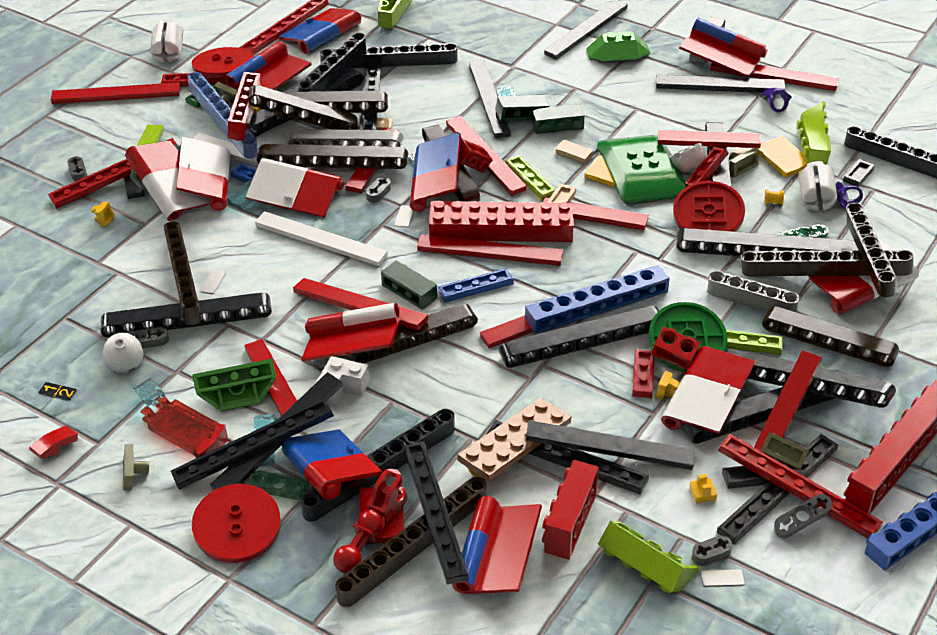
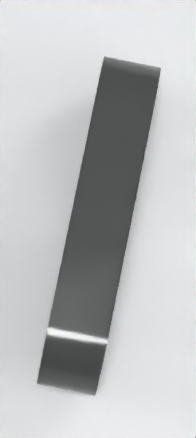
(153, 333)
(812, 502)

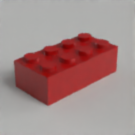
(570, 509)

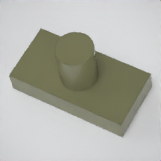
(226, 93)
(741, 163)
(784, 451)
(132, 467)

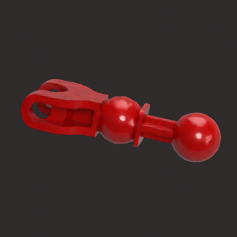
(371, 522)

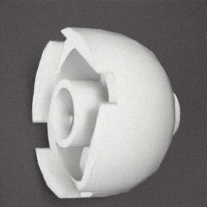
(689, 158)
(122, 352)

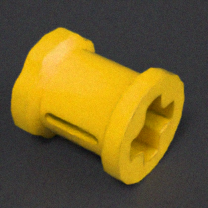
(775, 197)

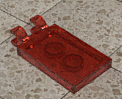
(179, 423)

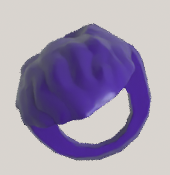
(771, 92)
(842, 196)

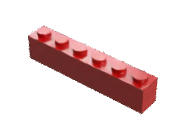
(241, 110)

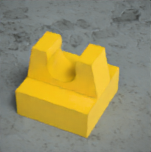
(103, 213)
(667, 386)
(703, 489)

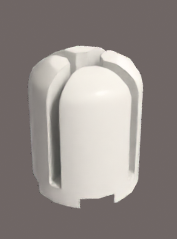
(165, 39)
(824, 184)

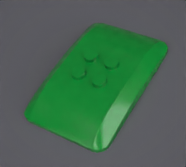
(641, 168)

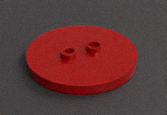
(220, 61)
(709, 207)
(236, 523)

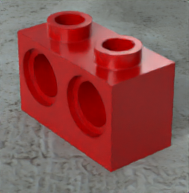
(474, 156)
(674, 351)

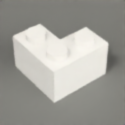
(352, 374)

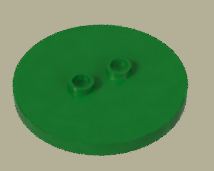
(691, 321)

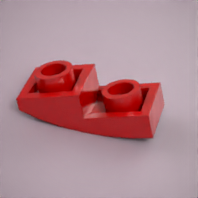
(217, 439)
(50, 442)

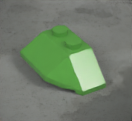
(618, 47)
(235, 385)

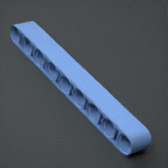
(219, 112)

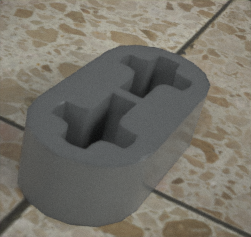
(77, 168)
(378, 189)
(712, 551)

